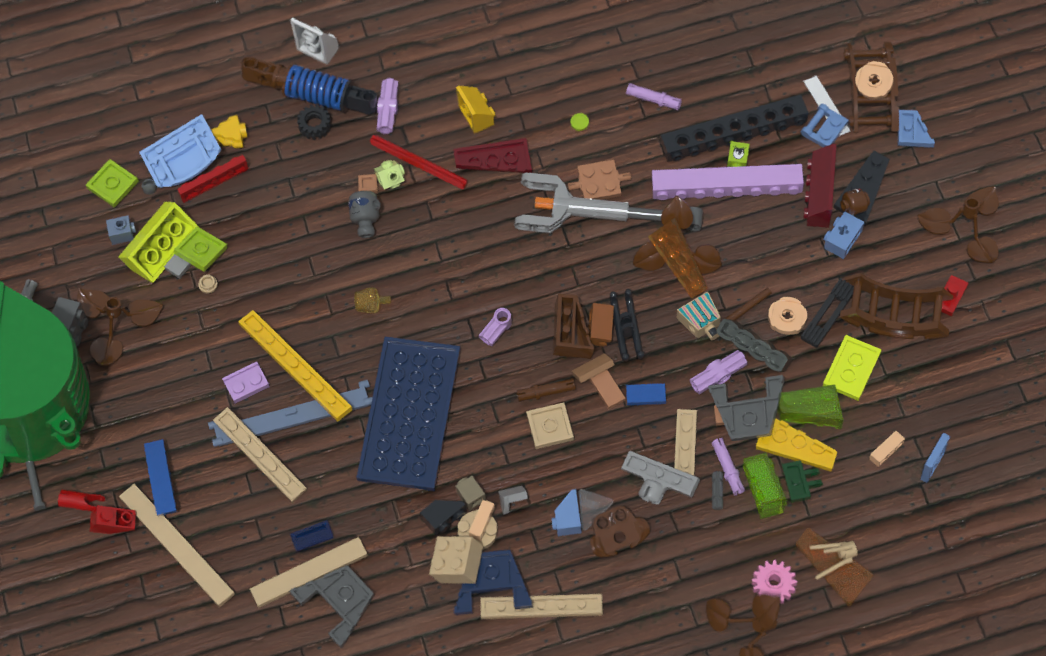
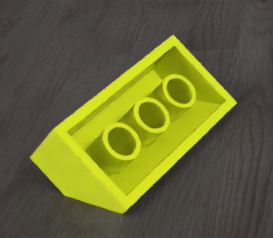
(157, 240)

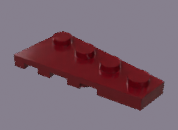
(498, 156)

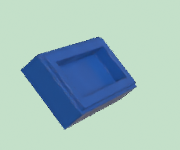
(646, 394)

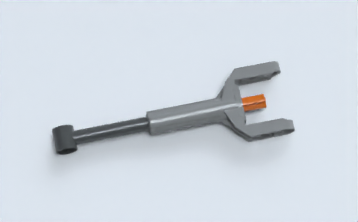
(566, 205)

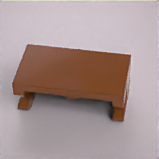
(600, 324)

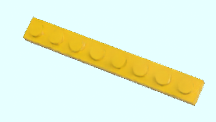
(295, 365)

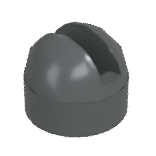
(149, 186)

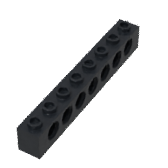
(794, 106)

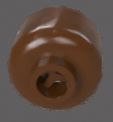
(855, 201)

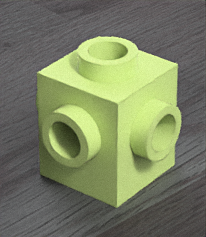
(389, 174)

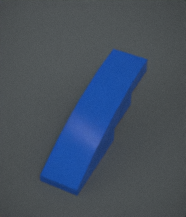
(160, 477)

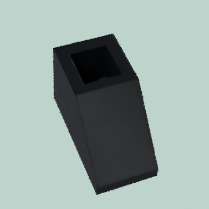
(441, 514)

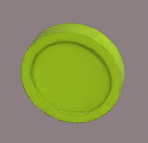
(579, 122)

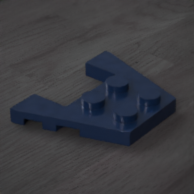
(495, 573)

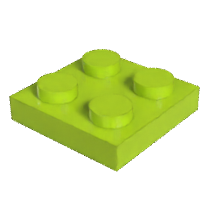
(112, 183)
(200, 249)

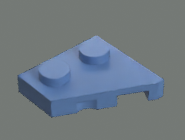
(912, 130)

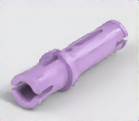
(661, 99)
(731, 473)

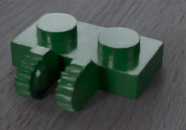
(796, 480)

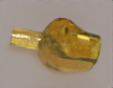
(369, 300)

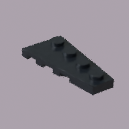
(869, 180)

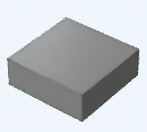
(177, 266)

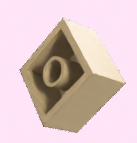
(456, 560)

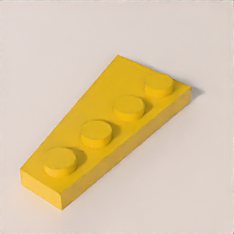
(797, 446)

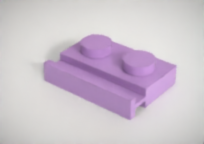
(245, 382)

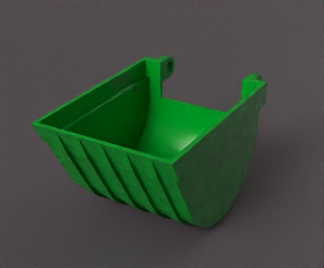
(40, 382)

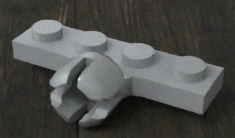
(658, 478)

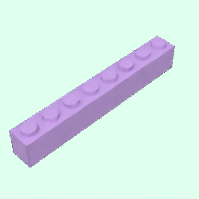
(727, 181)

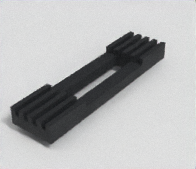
(814, 334)

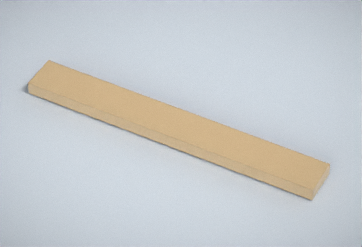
(177, 546)

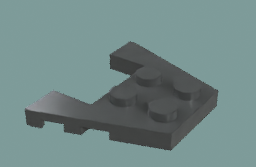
(749, 417)
(344, 593)

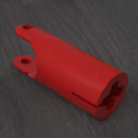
(78, 500)

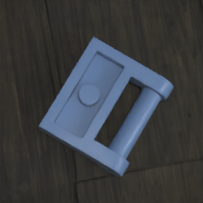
(829, 130)

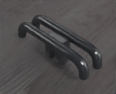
(626, 326)

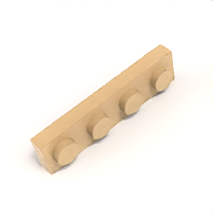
(685, 440)

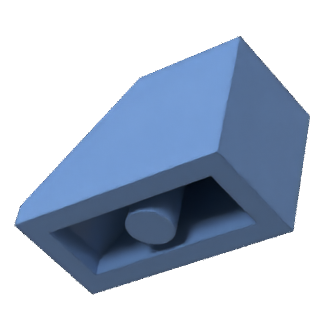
(567, 516)

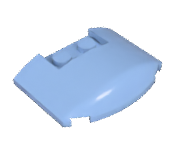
(181, 153)

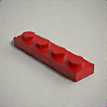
(213, 178)

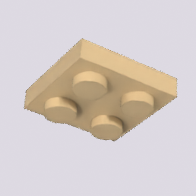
(550, 425)

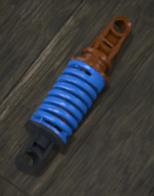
(310, 86)

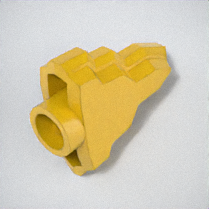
(230, 132)

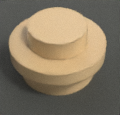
(208, 284)

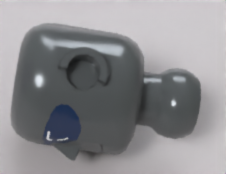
(364, 211)

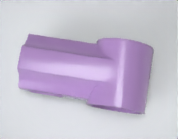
(496, 328)

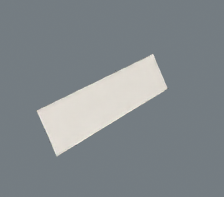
(821, 96)

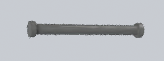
(39, 504)

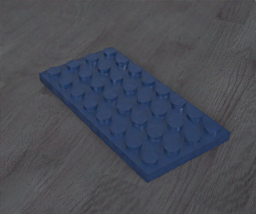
(409, 413)

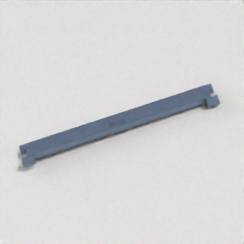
(293, 415)

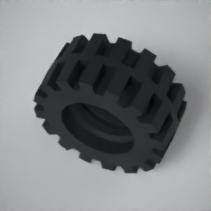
(317, 131)

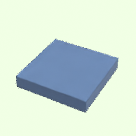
(935, 458)

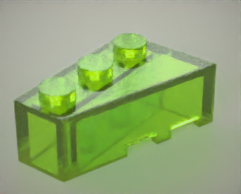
(812, 406)
(764, 485)

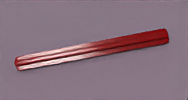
(418, 161)

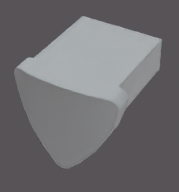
(511, 495)

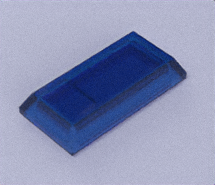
(311, 535)

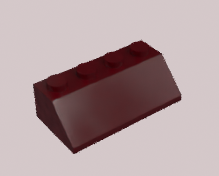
(820, 187)

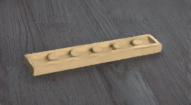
(260, 455)
(310, 570)
(543, 606)

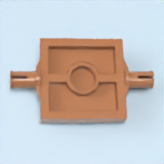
(599, 180)

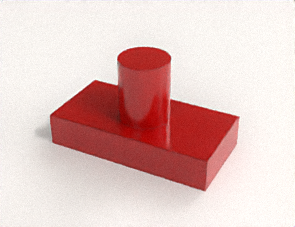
(957, 288)

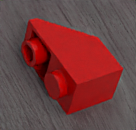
(112, 520)

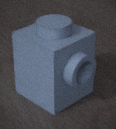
(120, 229)

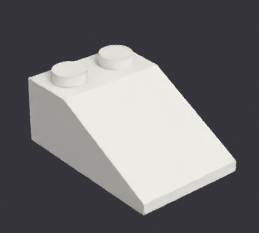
(314, 41)

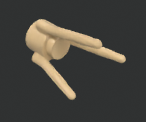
(844, 549)

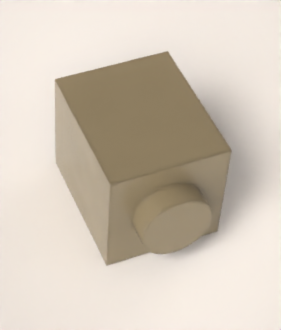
(470, 492)

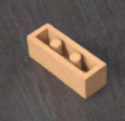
(887, 448)
(481, 520)

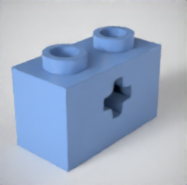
(850, 228)

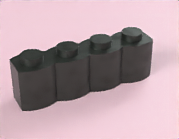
(750, 341)

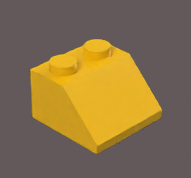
(474, 108)

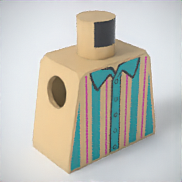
(700, 317)

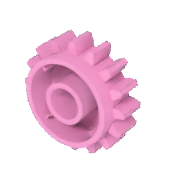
(776, 573)

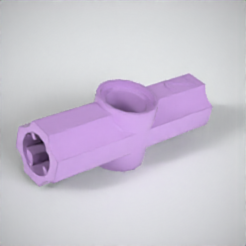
(387, 106)
(718, 371)

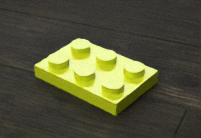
(852, 367)

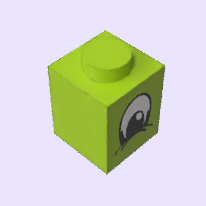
(738, 154)

